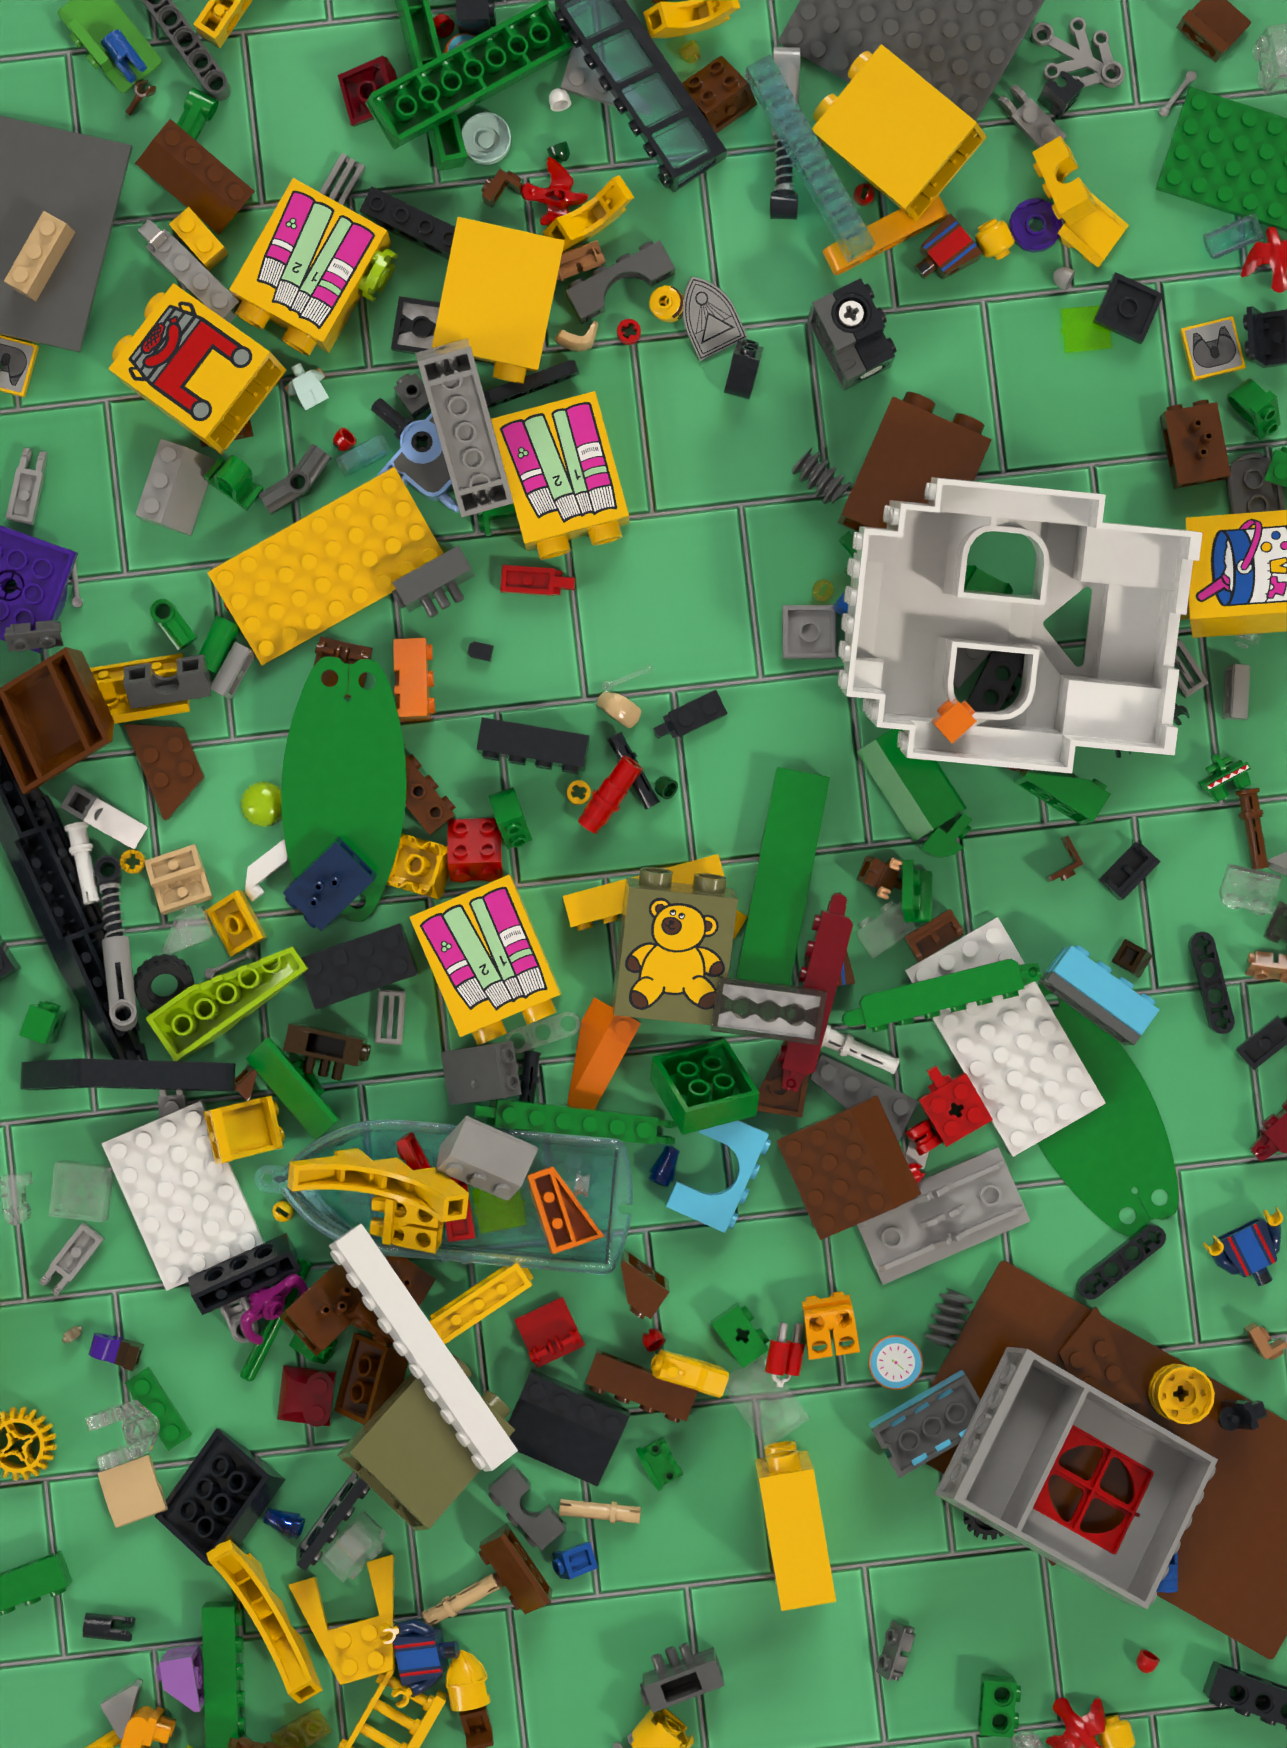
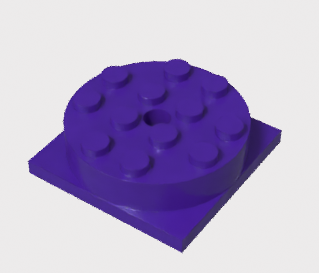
(41, 576)

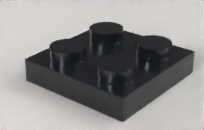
(1128, 308)

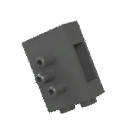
(432, 582)
(481, 1073)
(681, 1677)

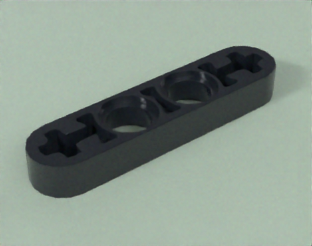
(531, 383)
(1216, 981)
(1118, 1256)

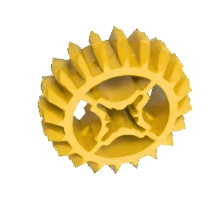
(25, 1452)

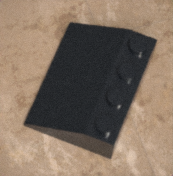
(566, 1427)
(219, 1496)

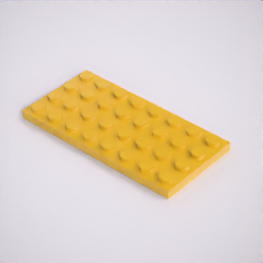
(325, 565)

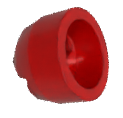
(447, 29)
(869, 195)
(344, 439)
(916, 1172)
(653, 1340)
(1147, 1661)

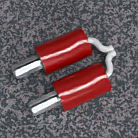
(787, 1355)

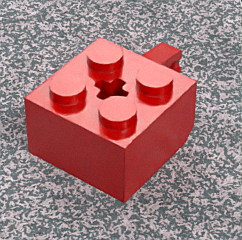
(938, 1102)

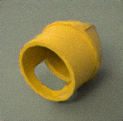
(466, 1683)

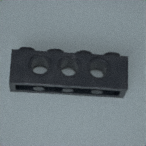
(408, 222)
(988, 681)
(244, 1274)
(1223, 1678)

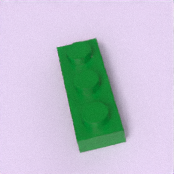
(151, 1395)

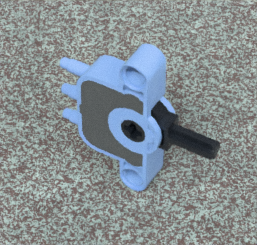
(423, 467)

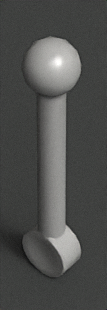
(1189, 78)
(76, 601)
(210, 972)

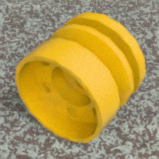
(1187, 1407)

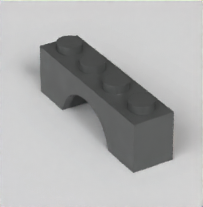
(648, 264)

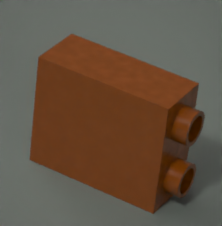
(907, 453)

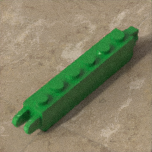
(940, 993)
(574, 1121)

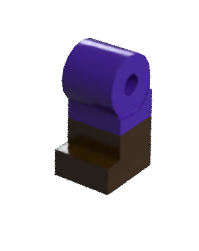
(116, 1350)

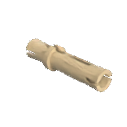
(600, 1511)
(451, 1605)

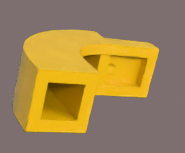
(687, 17)
(592, 216)

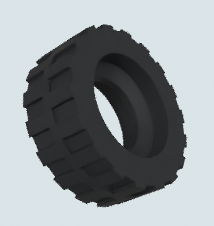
(150, 970)

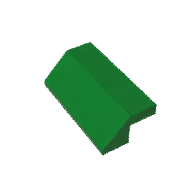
(912, 786)
(292, 1088)

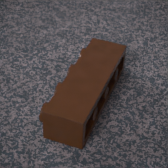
(639, 1385)

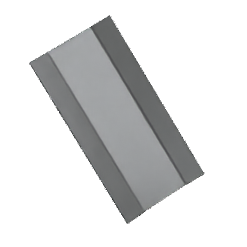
(950, 1215)

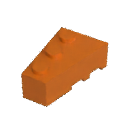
(413, 679)
(559, 1212)

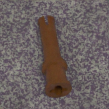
(1251, 811)

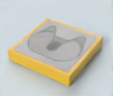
(1212, 348)
(18, 364)

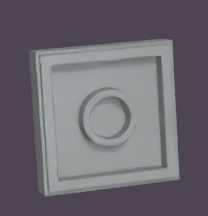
(809, 632)

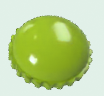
(262, 804)

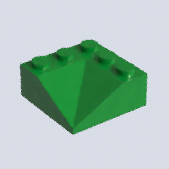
(1071, 796)
(704, 1086)

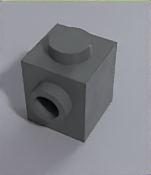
(412, 394)

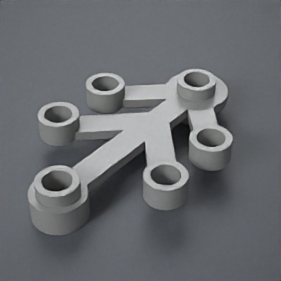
(1082, 56)

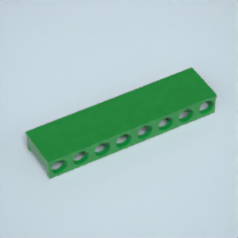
(468, 74)
(782, 876)

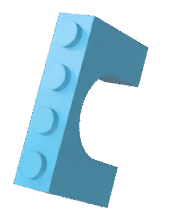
(719, 1208)

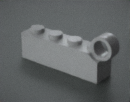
(189, 271)

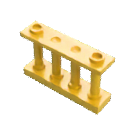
(480, 1301)
(416, 1727)

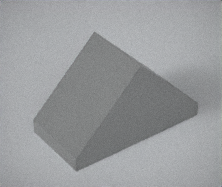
(121, 1706)

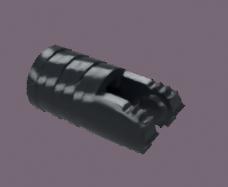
(101, 1627)

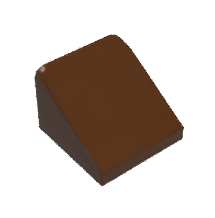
(245, 1081)

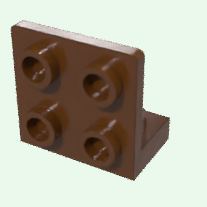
(1213, 26)
(720, 93)

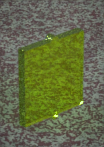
(1081, 333)
(497, 1213)

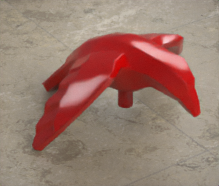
(556, 196)
(1271, 253)
(1079, 1730)

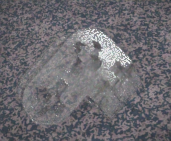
(139, 1430)

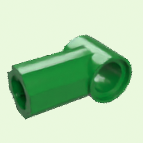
(198, 109)
(174, 625)

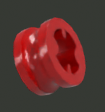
(625, 324)

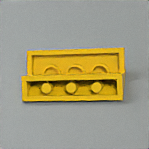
(111, 680)

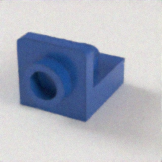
(574, 1561)

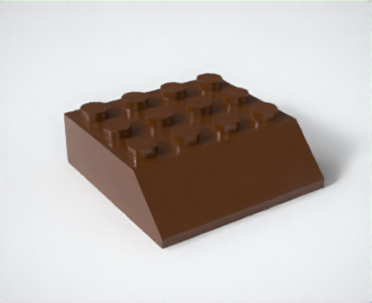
(52, 718)
(848, 1167)

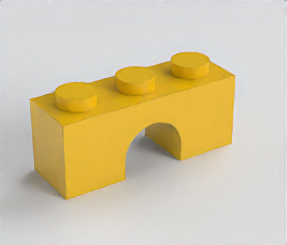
(1054, 164)

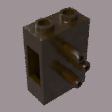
(328, 1047)

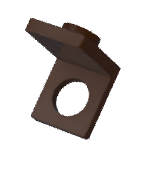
(1068, 870)

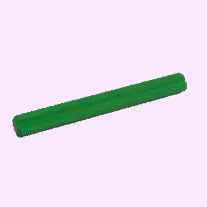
(270, 1331)

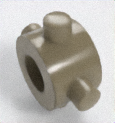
(72, 1334)

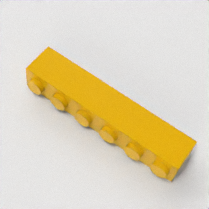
(607, 900)

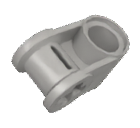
(233, 1315)

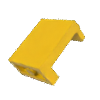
(244, 1129)

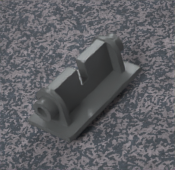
(21, 638)
(897, 1639)

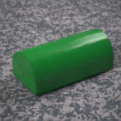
(219, 642)

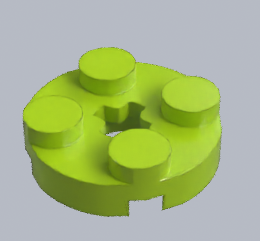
(379, 274)

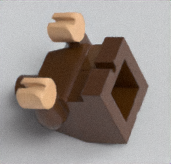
(880, 875)

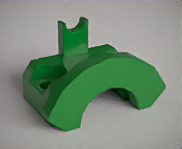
(659, 1463)

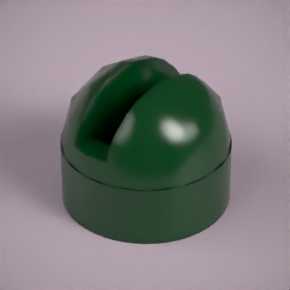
(559, 152)
(666, 787)

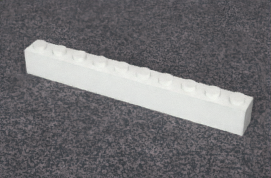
(422, 1348)

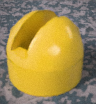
(286, 1206)

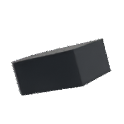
(480, 651)

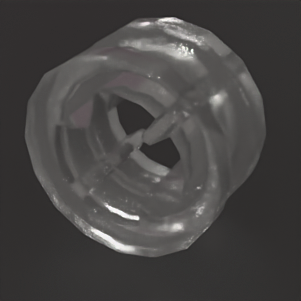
(582, 1185)

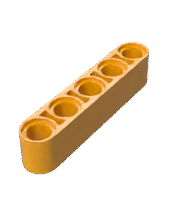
(888, 233)

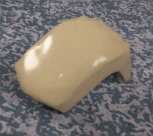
(575, 342)
(619, 708)

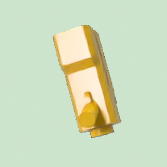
(690, 1372)

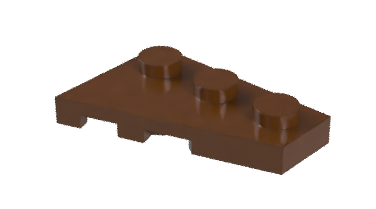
(778, 1100)

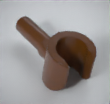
(140, 94)

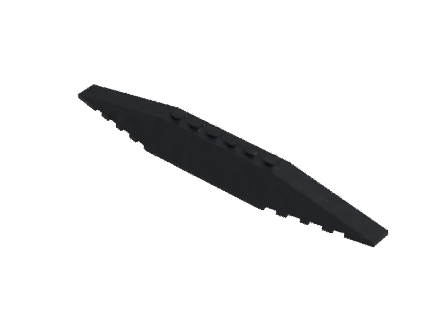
(51, 884)

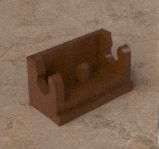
(934, 935)

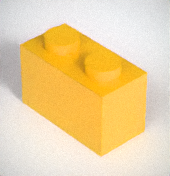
(198, 239)

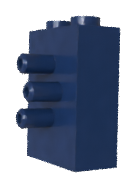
(329, 884)

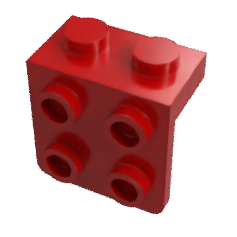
(474, 850)

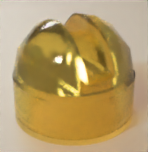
(690, 52)
(828, 592)

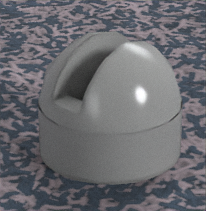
(1063, 277)

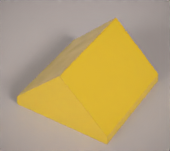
(236, 923)

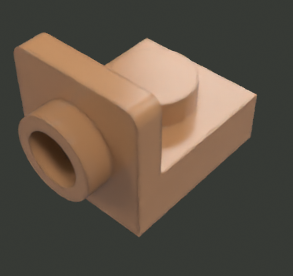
(1260, 1339)

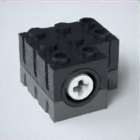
(852, 333)

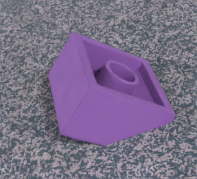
(183, 1675)

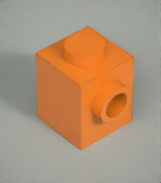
(954, 719)

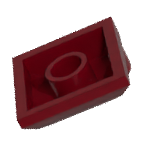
(360, 83)
(307, 1395)

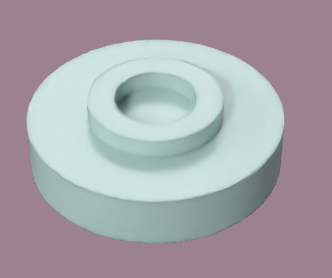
(486, 138)

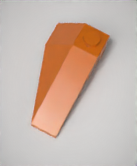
(598, 1053)

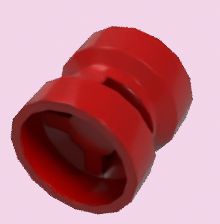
(926, 1142)

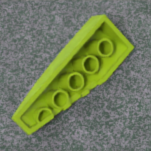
(219, 1004)

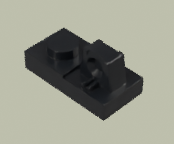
(1264, 1043)

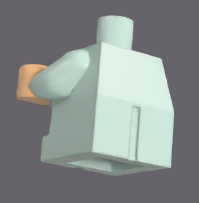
(307, 386)

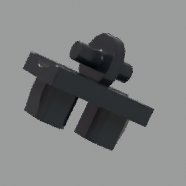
(1240, 1414)

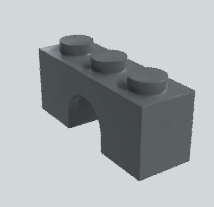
(148, 688)
(539, 1526)

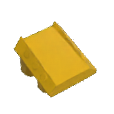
(1095, 233)
(420, 867)

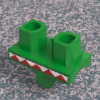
(1215, 783)

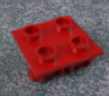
(549, 1332)

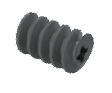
(820, 477)
(948, 1318)

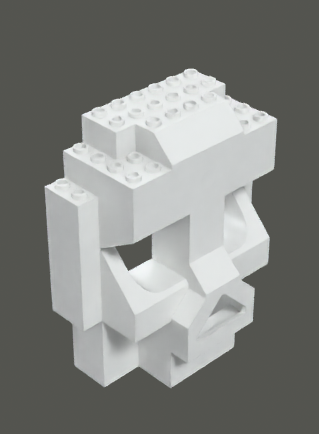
(914, 613)

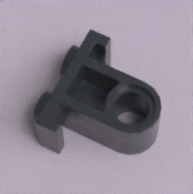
(743, 368)

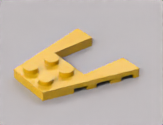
(355, 1648)

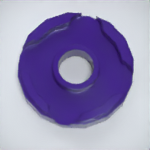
(1026, 238)

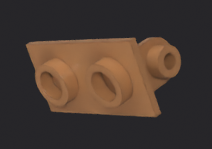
(580, 259)
(1263, 967)

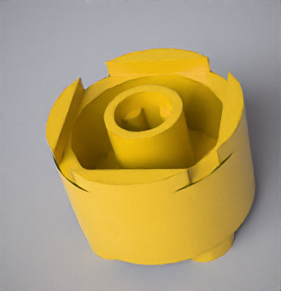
(661, 1731)

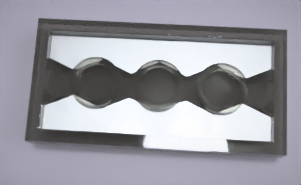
(768, 1010)

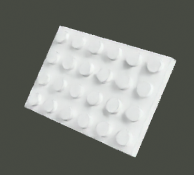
(179, 1197)

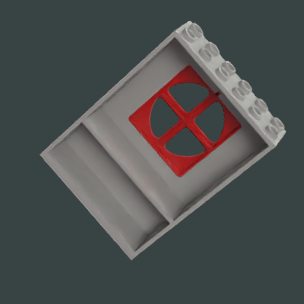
(1015, 1446)

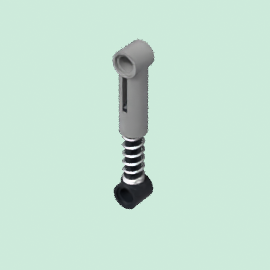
(784, 198)
(115, 945)

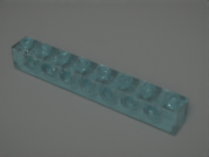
(809, 158)

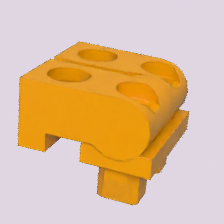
(825, 1315)
(147, 1726)

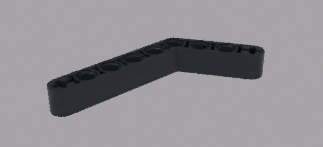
(127, 1075)

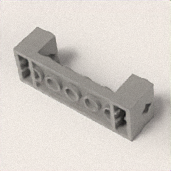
(464, 427)

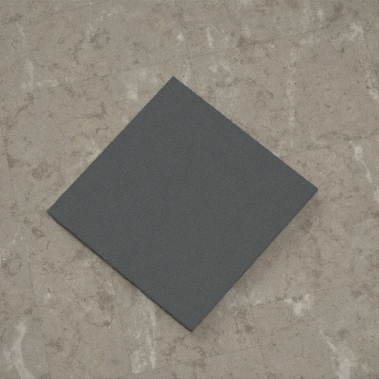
(949, 43)
(81, 185)

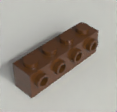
(423, 799)

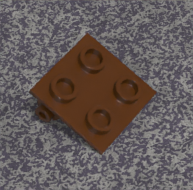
(347, 652)

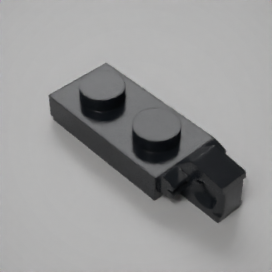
(692, 716)

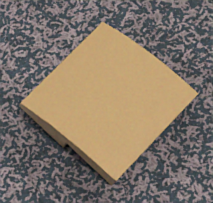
(178, 879)
(132, 1491)

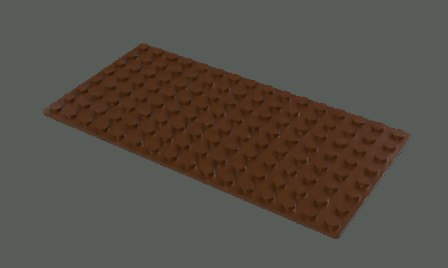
(1237, 1539)

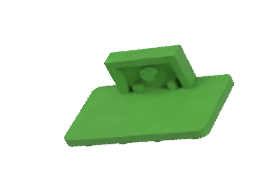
(92, 22)

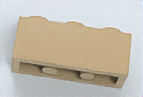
(39, 256)

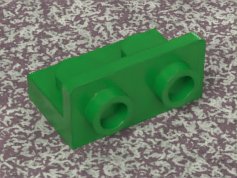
(916, 893)

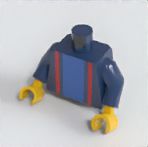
(1249, 1247)
(419, 1655)

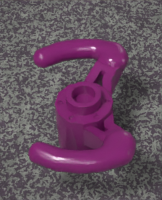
(269, 1304)

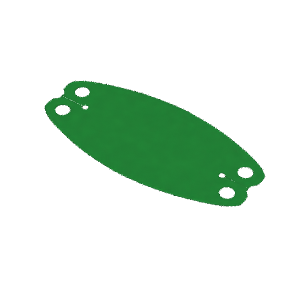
(345, 774)
(1116, 1143)

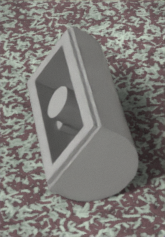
(232, 670)
(1236, 692)

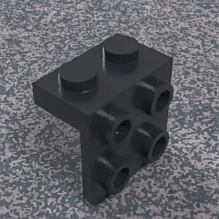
(1266, 337)

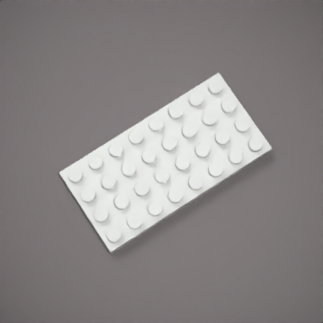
(1011, 1046)

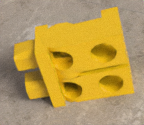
(405, 1225)

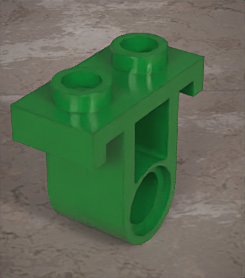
(1256, 407)
(234, 480)
(510, 818)

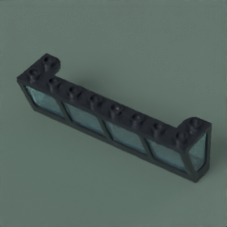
(643, 87)

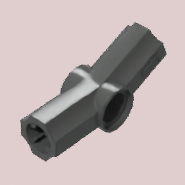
(309, 468)

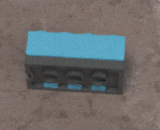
(1099, 995)
(927, 1423)

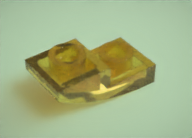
(303, 1730)

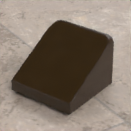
(1132, 958)

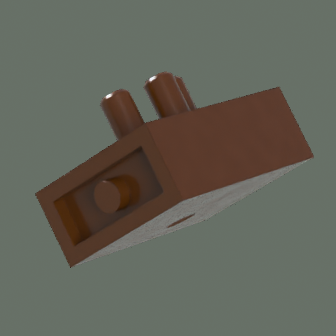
(1195, 444)
(416, 1282)
(322, 1310)

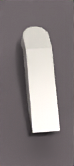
(263, 868)

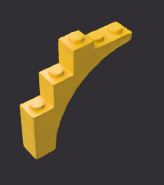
(389, 1178)
(269, 1615)

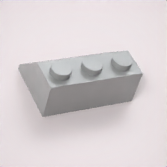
(174, 488)
(486, 1158)

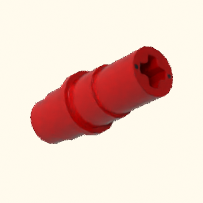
(609, 795)

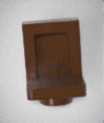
(494, 187)
(477, 1728)

